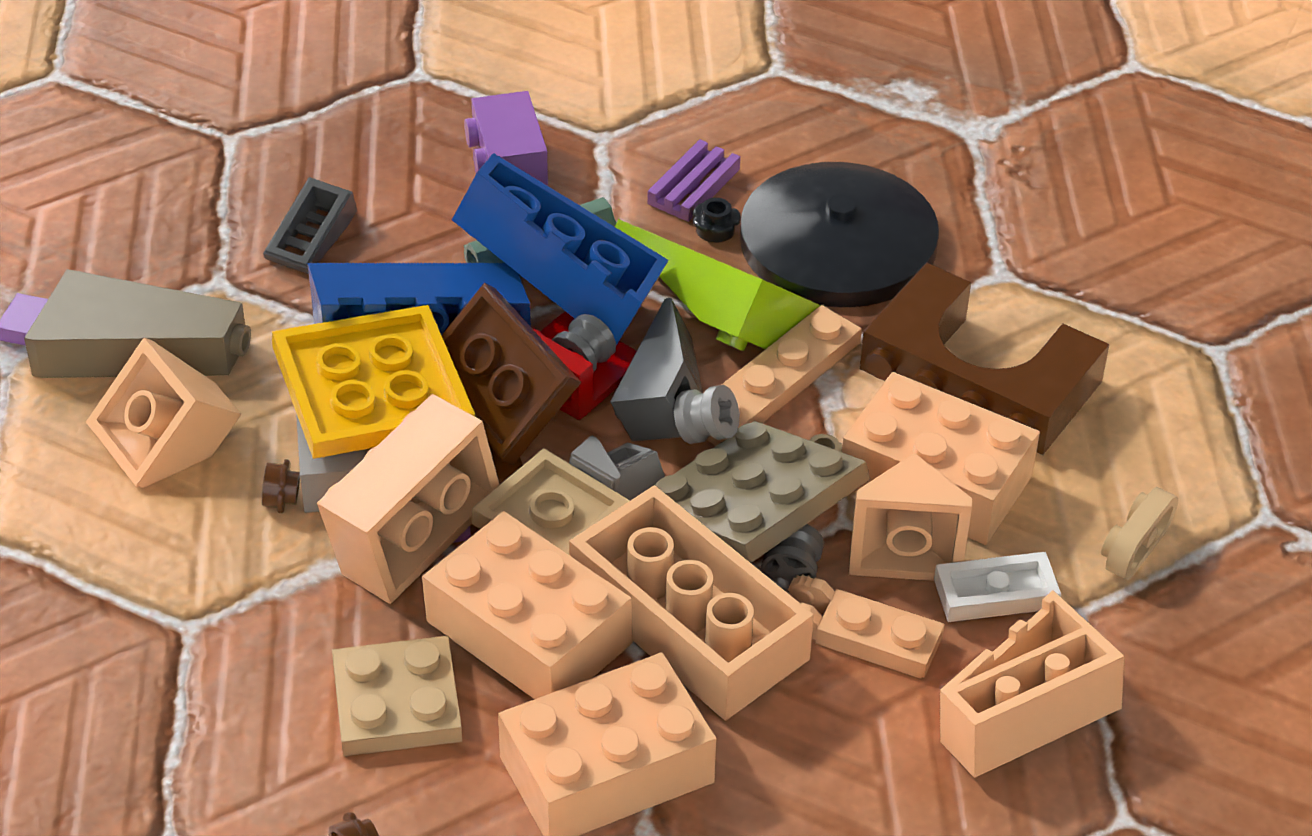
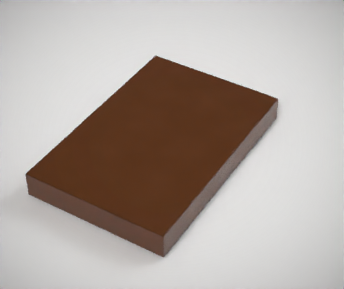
(506, 372)

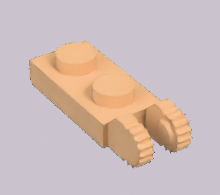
(868, 627)

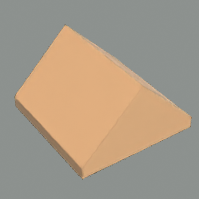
(908, 523)

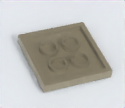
(763, 486)

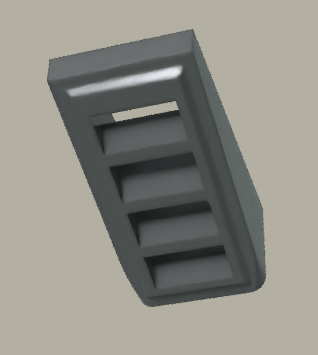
(313, 196)

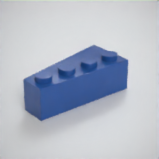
(559, 245)
(373, 288)

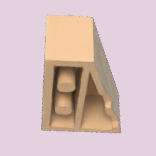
(1030, 689)

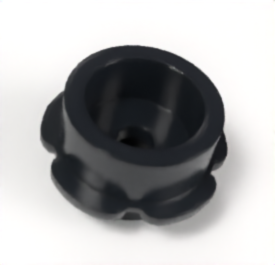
(715, 220)

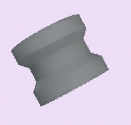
(706, 414)

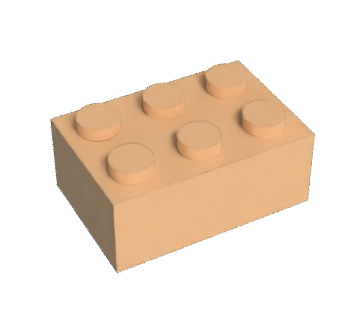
(967, 444)
(409, 498)
(527, 608)
(607, 747)

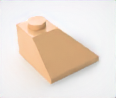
(161, 416)

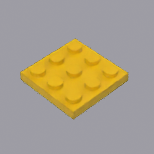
(364, 376)

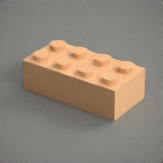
(697, 601)

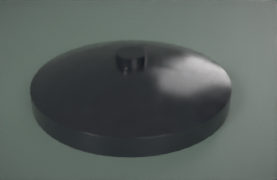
(838, 233)

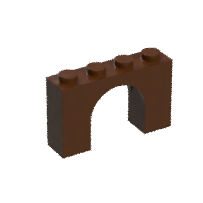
(1038, 393)

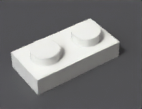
(994, 586)

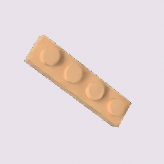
(791, 365)

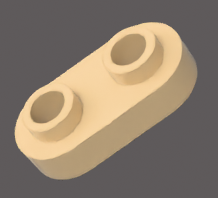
(1145, 526)

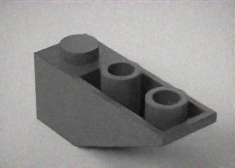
(656, 376)

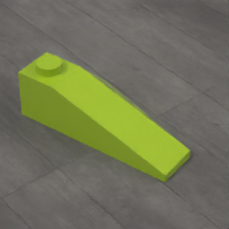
(724, 296)

